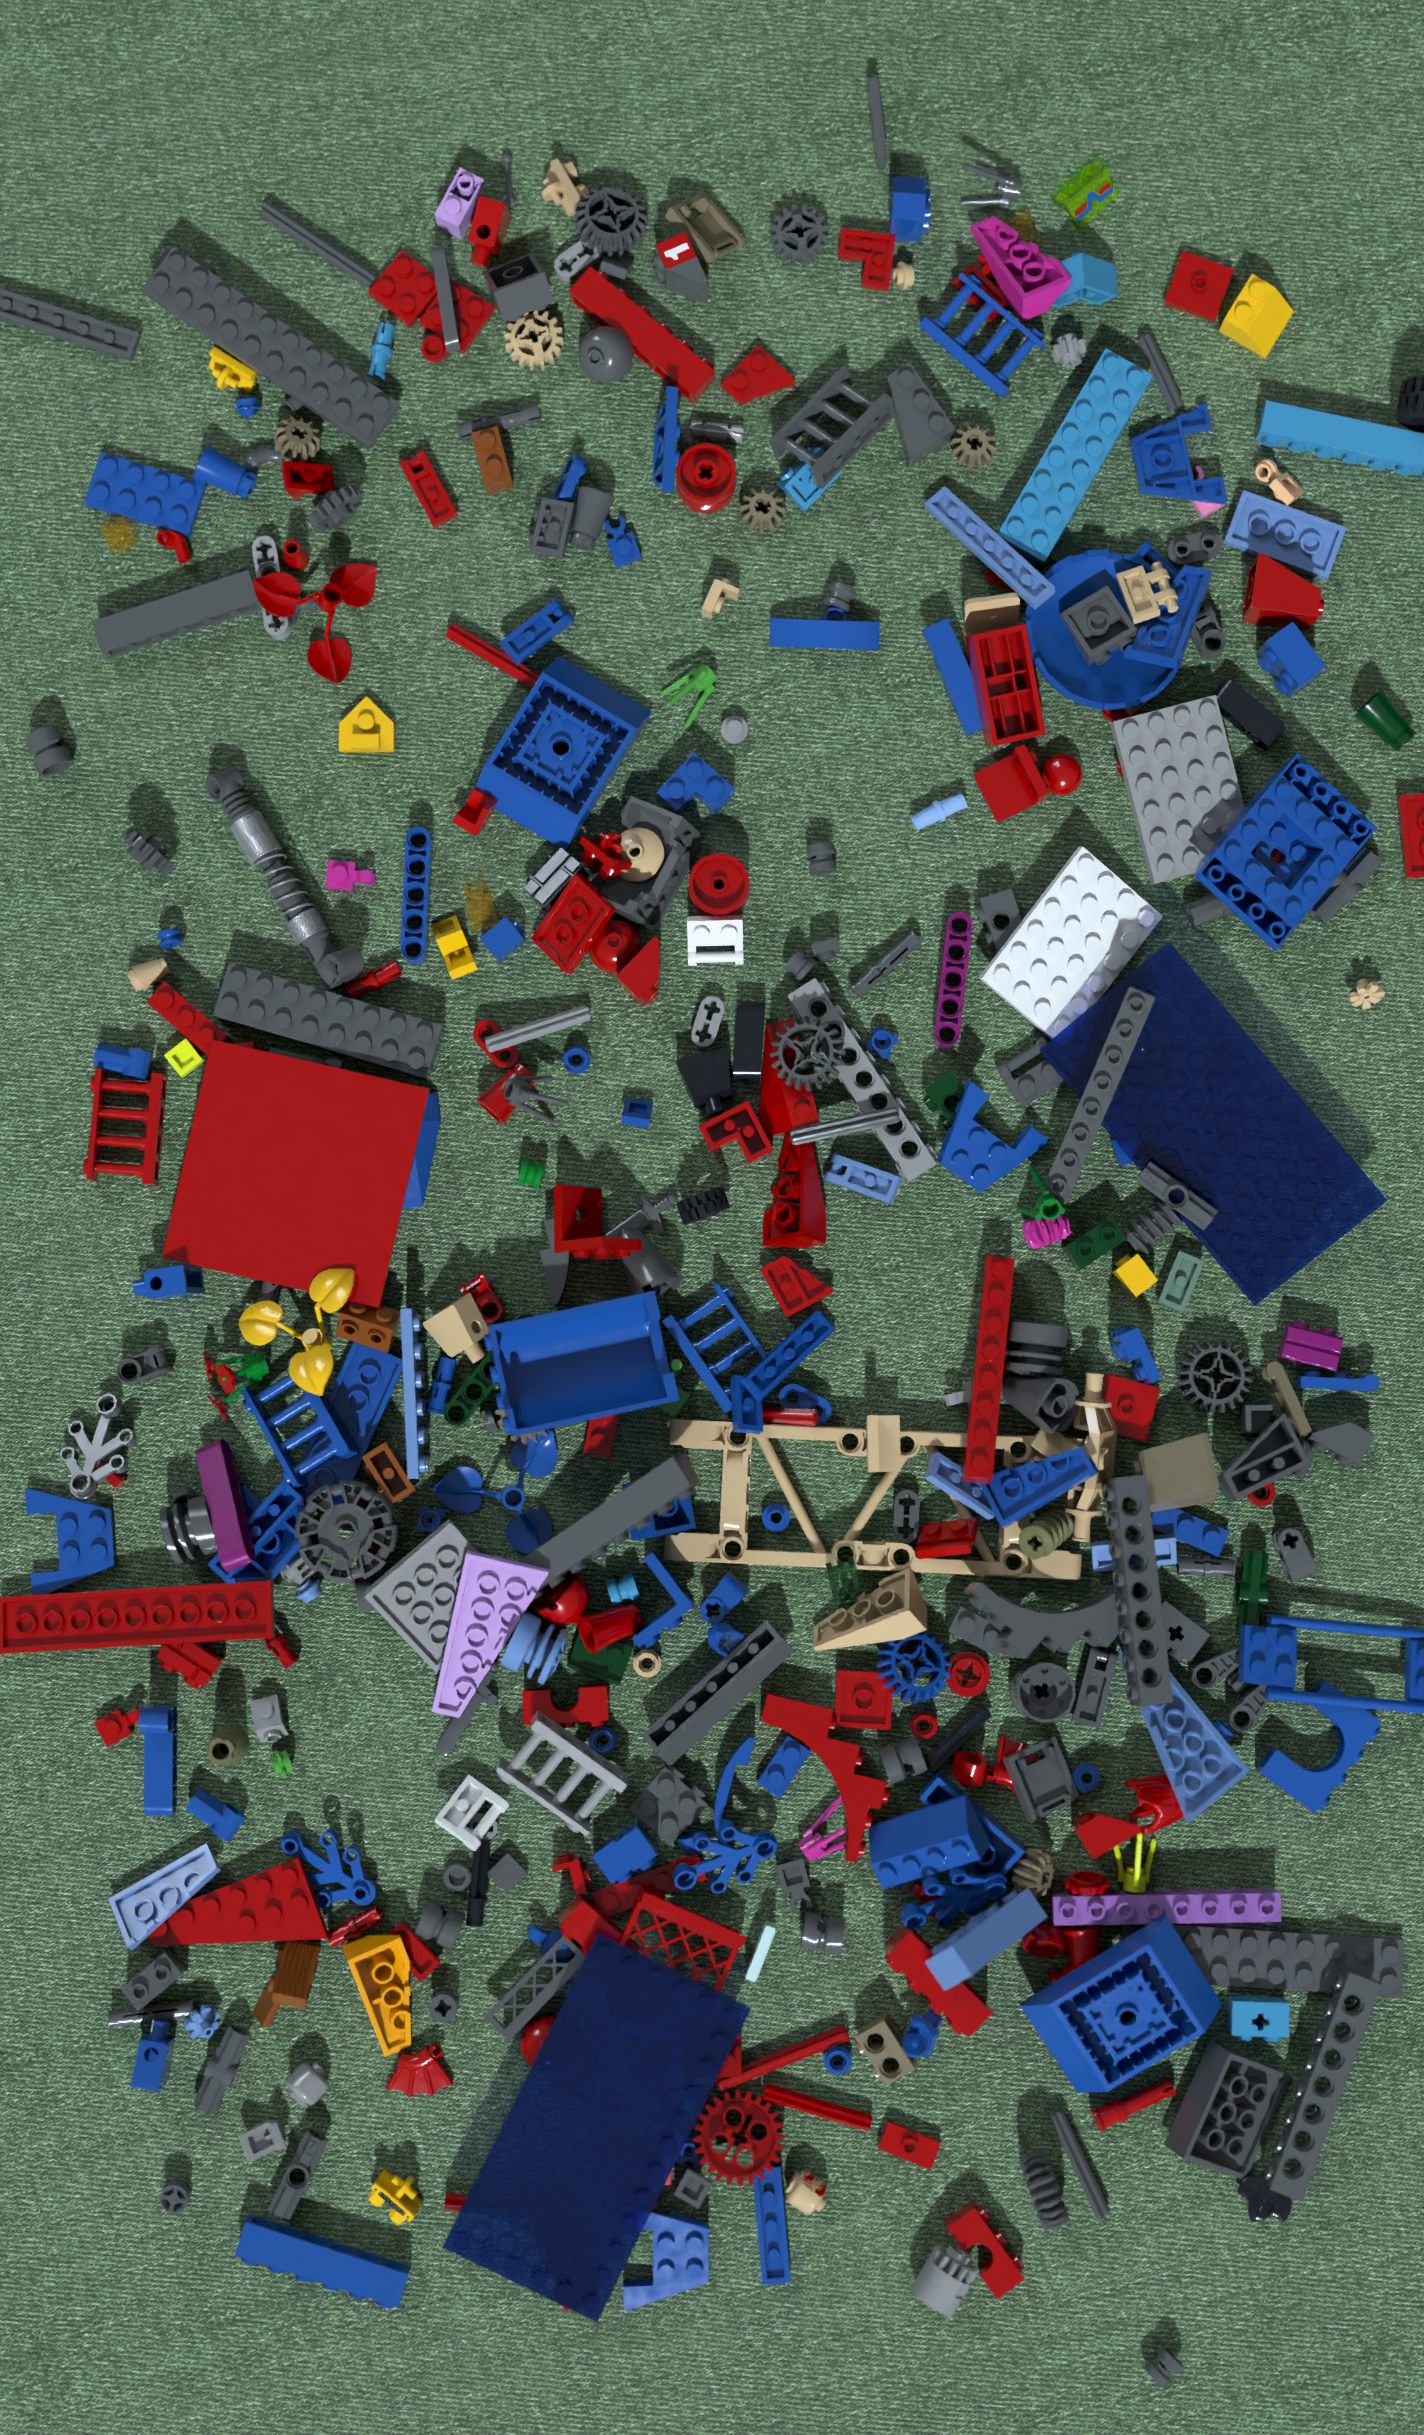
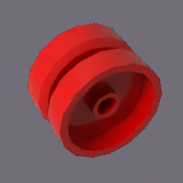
(706, 494)
(715, 870)

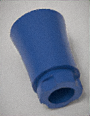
(224, 473)

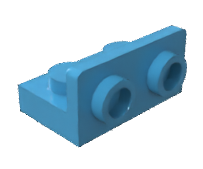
(799, 483)

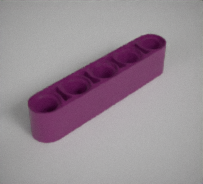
(958, 968)
(225, 1505)

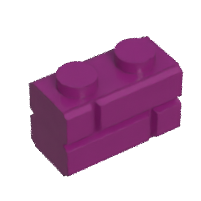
(1310, 1347)

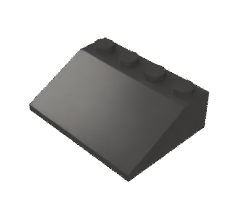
(1227, 2110)

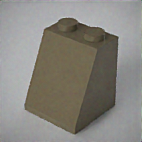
(1178, 1473)

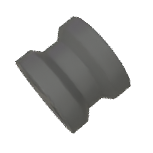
(839, 596)
(800, 965)
(443, 2000)
(173, 2202)

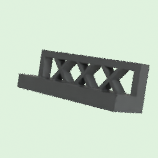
(544, 1995)

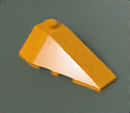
(382, 1978)

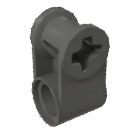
(1207, 629)
(146, 1365)
(1294, 1558)

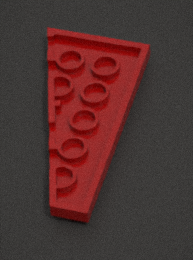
(255, 1909)

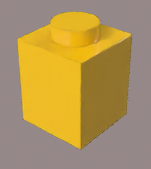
(1134, 1274)

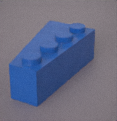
(1004, 1846)

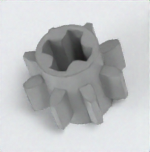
(1069, 350)

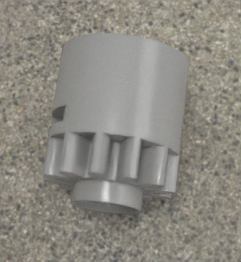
(945, 2279)

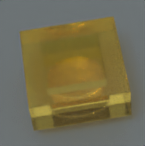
(118, 535)

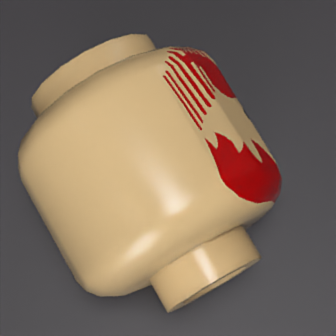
(806, 2192)

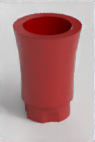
(493, 1099)
(608, 1626)
(1081, 1943)

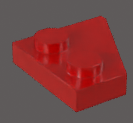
(756, 377)
(793, 1286)

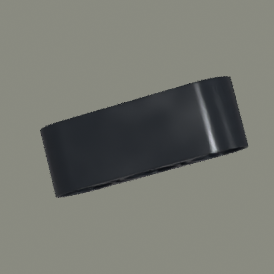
(1248, 714)
(749, 1041)

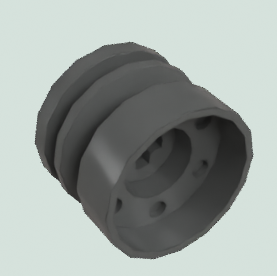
(1036, 1348)
(187, 1530)
(1056, 1683)

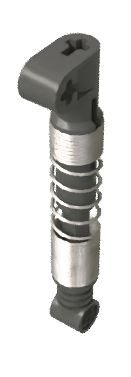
(263, 849)

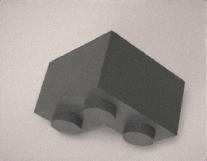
(976, 1628)

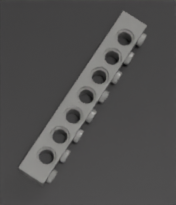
(908, 1167)

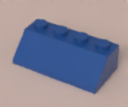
(926, 1841)

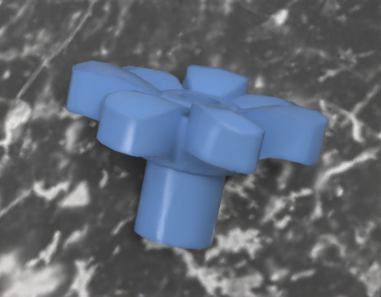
(202, 2023)

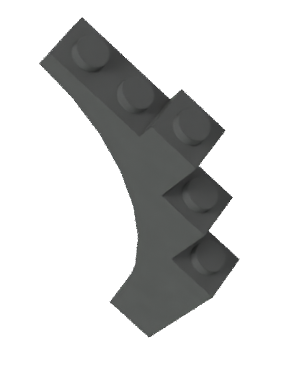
(1059, 1630)

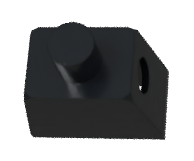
(707, 1080)

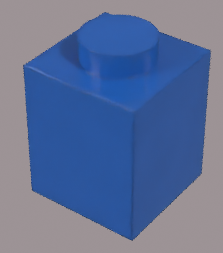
(503, 939)

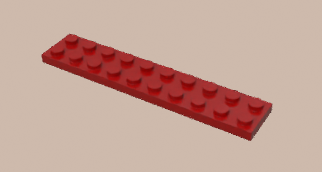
(137, 1617)

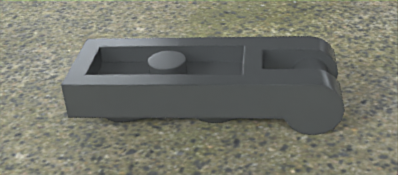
(1094, 1687)

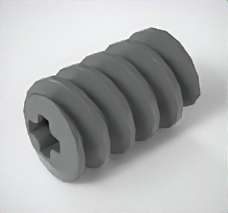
(1151, 1227)

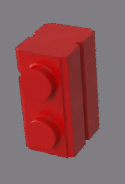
(192, 1660)

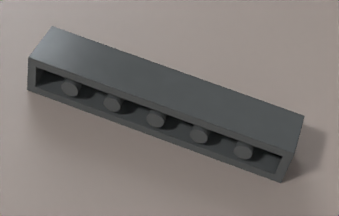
(176, 614)
(717, 1693)

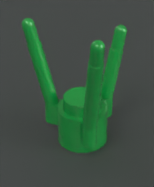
(1046, 1205)

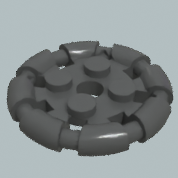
(363, 1531)

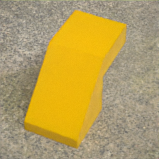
(454, 947)

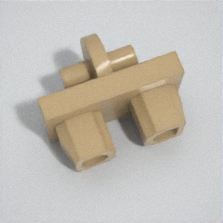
(560, 188)

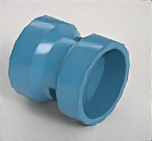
(622, 1589)

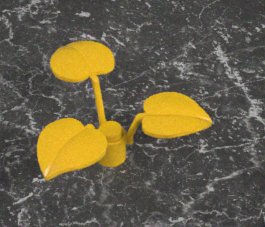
(314, 1366)

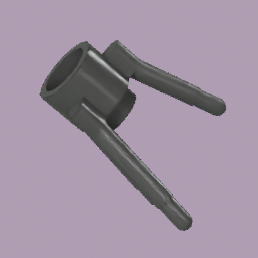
(1007, 186)
(518, 1091)

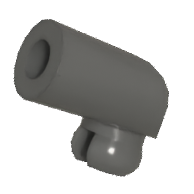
(261, 455)

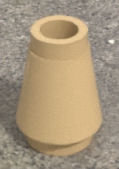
(146, 974)

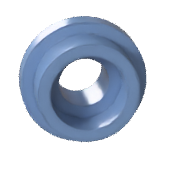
(308, 1590)

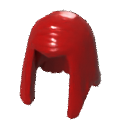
(1155, 1797)

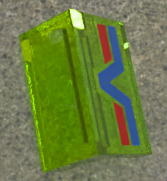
(1086, 194)

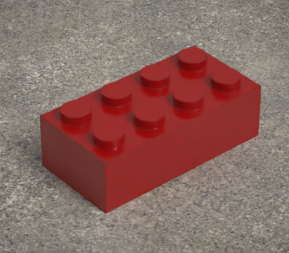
(961, 2003)

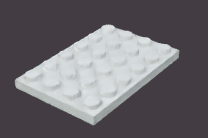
(1070, 944)

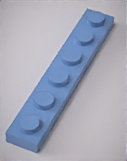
(990, 547)

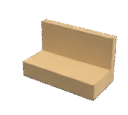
(883, 1443)

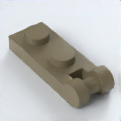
(1285, 1398)

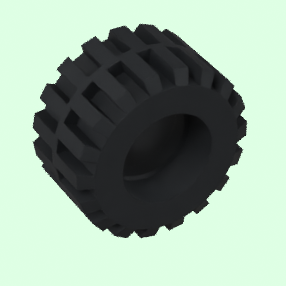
(1411, 404)

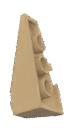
(884, 1615)

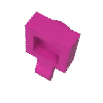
(344, 876)

